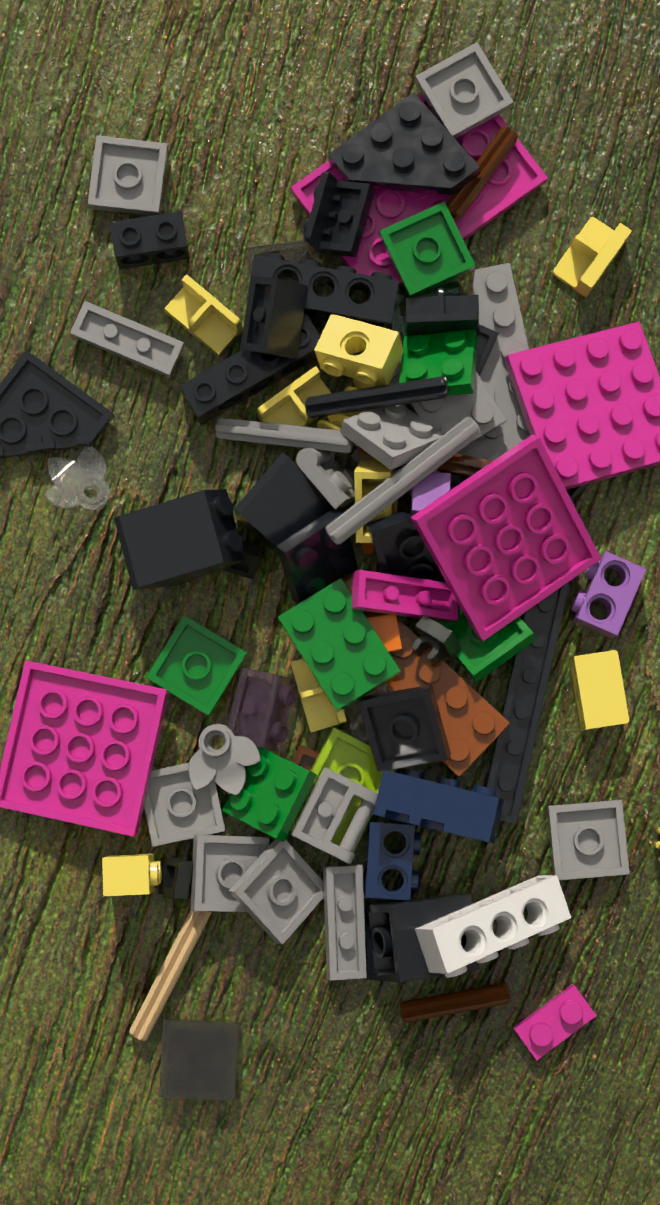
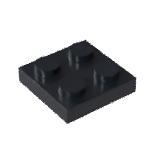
(314, 560)
(404, 728)

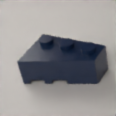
(439, 805)

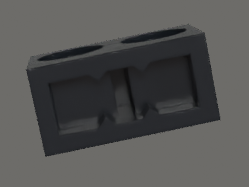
(149, 240)

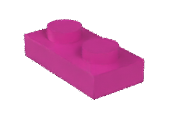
(554, 1021)

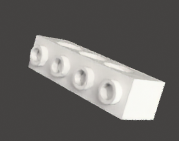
(442, 937)

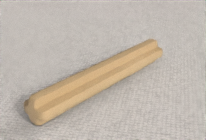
(169, 974)

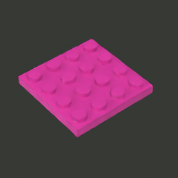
(592, 403)
(506, 537)
(81, 748)

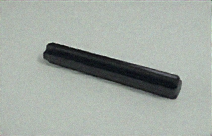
(377, 397)

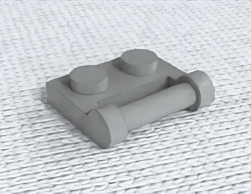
(328, 476)
(325, 810)

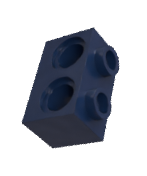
(380, 860)

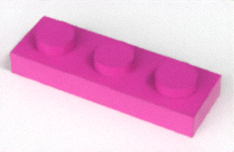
(403, 596)

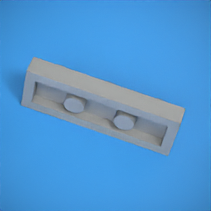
(127, 339)
(344, 922)

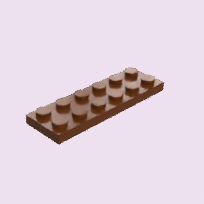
(466, 716)

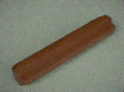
(488, 163)
(454, 1002)

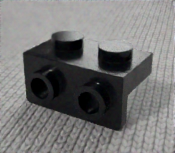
(338, 216)

